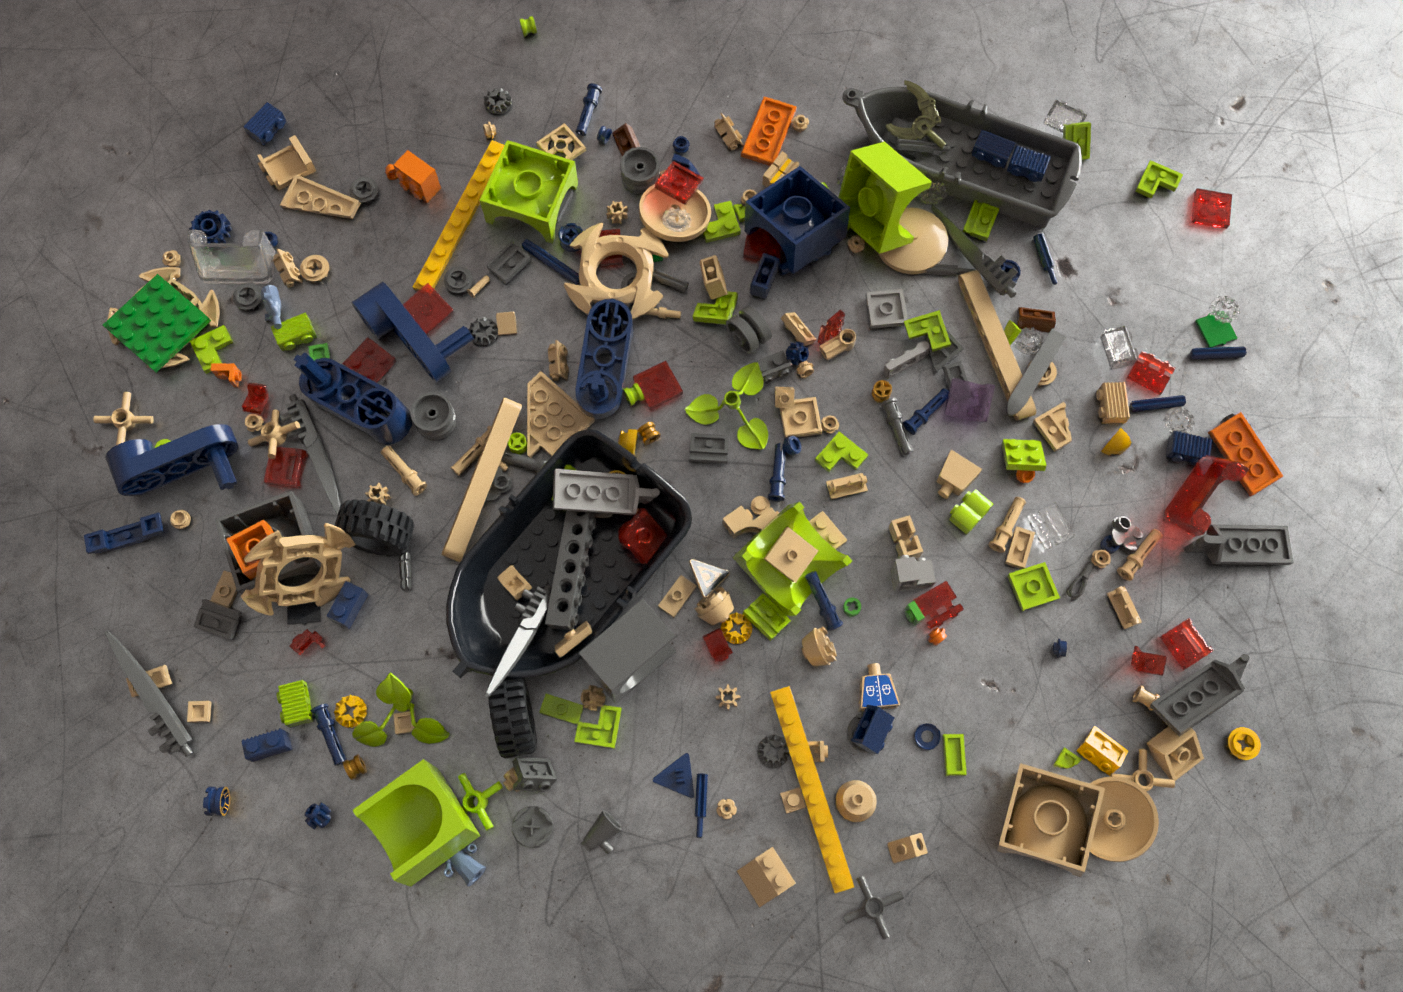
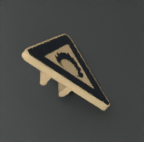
(707, 576)

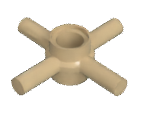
(119, 414)
(273, 434)
(1142, 770)

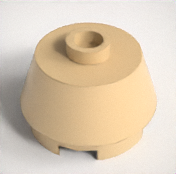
(715, 607)
(818, 648)
(856, 801)

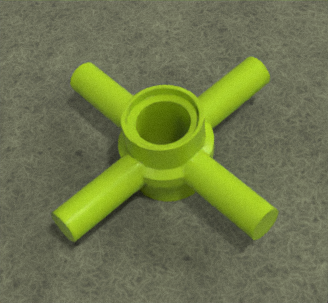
(482, 798)

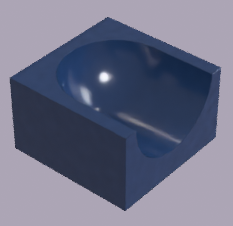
(799, 216)

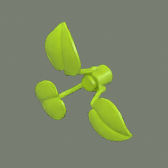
(705, 407)
(394, 692)

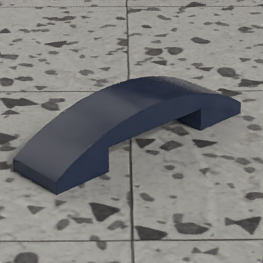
(124, 536)

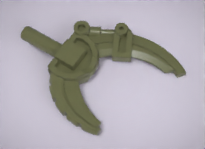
(923, 124)

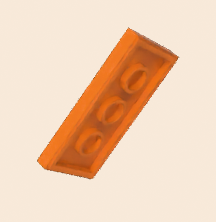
(768, 131)
(1240, 444)

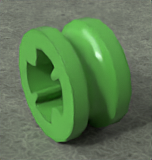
(854, 612)

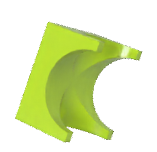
(528, 187)
(776, 586)

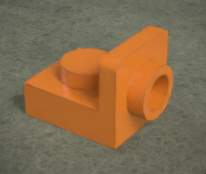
(227, 371)

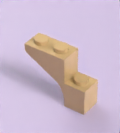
(741, 521)

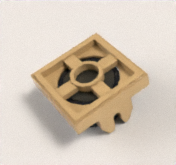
(562, 143)

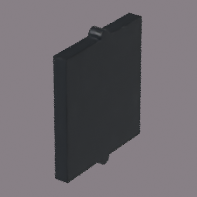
(303, 613)

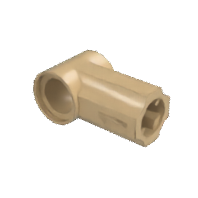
(837, 345)

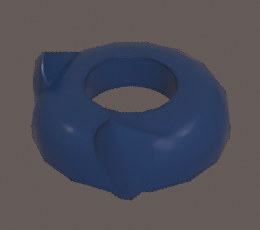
(936, 736)

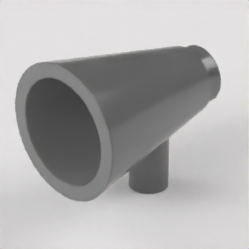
(600, 832)

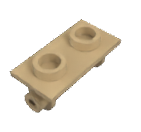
(733, 136)
(284, 261)
(558, 352)
(847, 486)
(1124, 607)

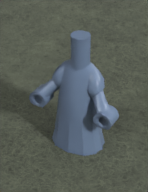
(272, 304)
(465, 865)

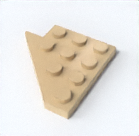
(551, 416)

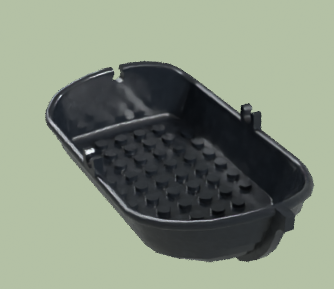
(529, 538)

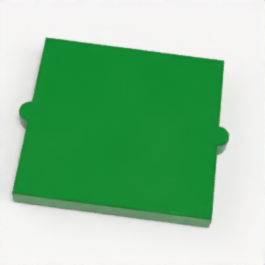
(1215, 332)

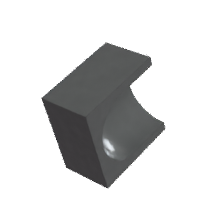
(282, 514)
(628, 651)

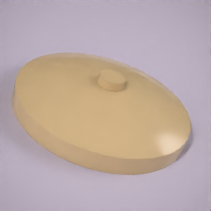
(653, 206)
(927, 247)
(1125, 821)

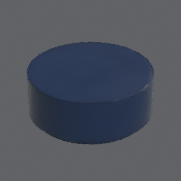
(792, 445)

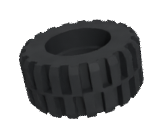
(376, 527)
(512, 719)

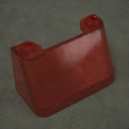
(1187, 504)

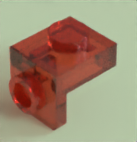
(256, 398)
(304, 640)
(717, 645)

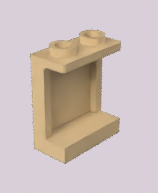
(286, 163)

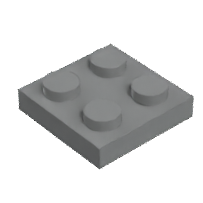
(886, 308)

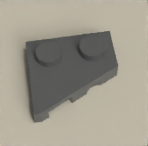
(945, 355)

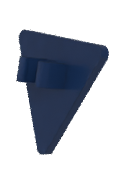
(677, 777)

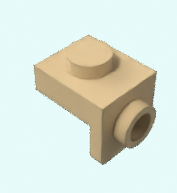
(513, 582)
(818, 750)

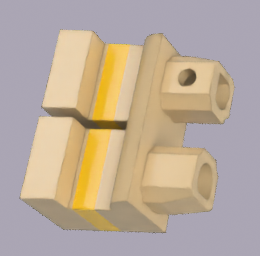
(779, 169)

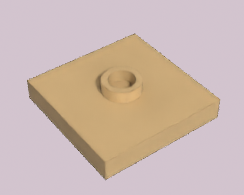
(801, 419)
(790, 554)
(573, 638)

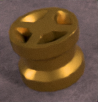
(884, 388)
(649, 433)
(354, 767)

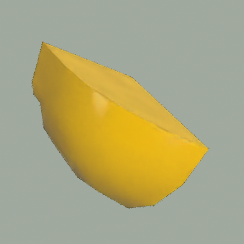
(628, 440)
(1118, 443)

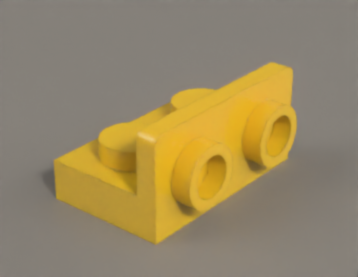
(1102, 751)

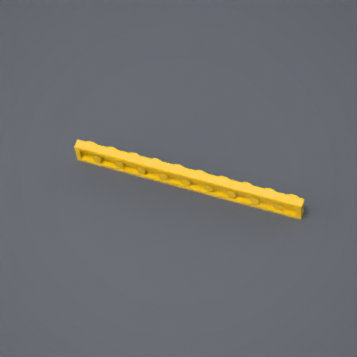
(459, 219)
(812, 790)

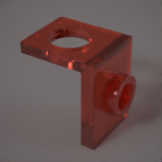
(1148, 662)

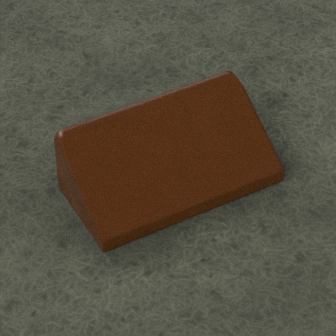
(625, 138)
(1039, 319)

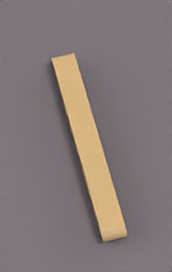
(993, 337)
(481, 480)

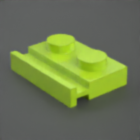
(1080, 134)
(980, 220)
(766, 616)

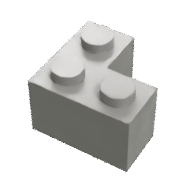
(912, 573)

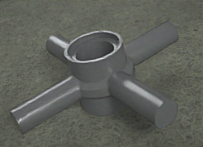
(864, 911)

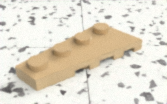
(316, 198)

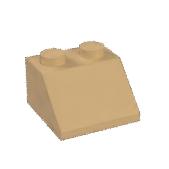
(1175, 753)
(766, 877)

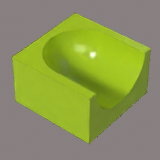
(877, 190)
(417, 822)

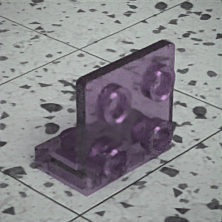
(969, 400)

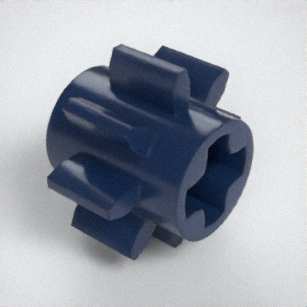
(797, 353)
(317, 815)

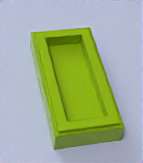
(954, 754)

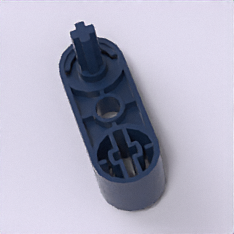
(384, 312)
(598, 396)
(371, 404)
(142, 468)

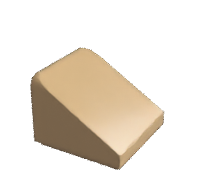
(506, 323)

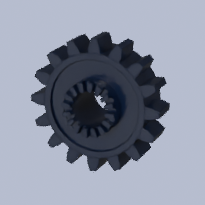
(213, 225)

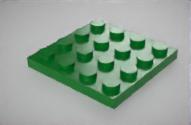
(156, 323)

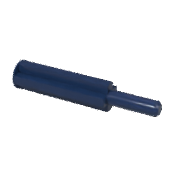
(1045, 256)
(701, 801)

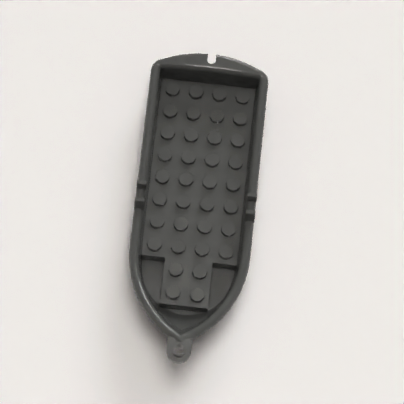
(958, 169)

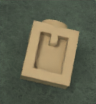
(784, 397)

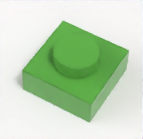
(319, 351)
(913, 613)

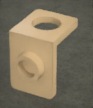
(907, 848)

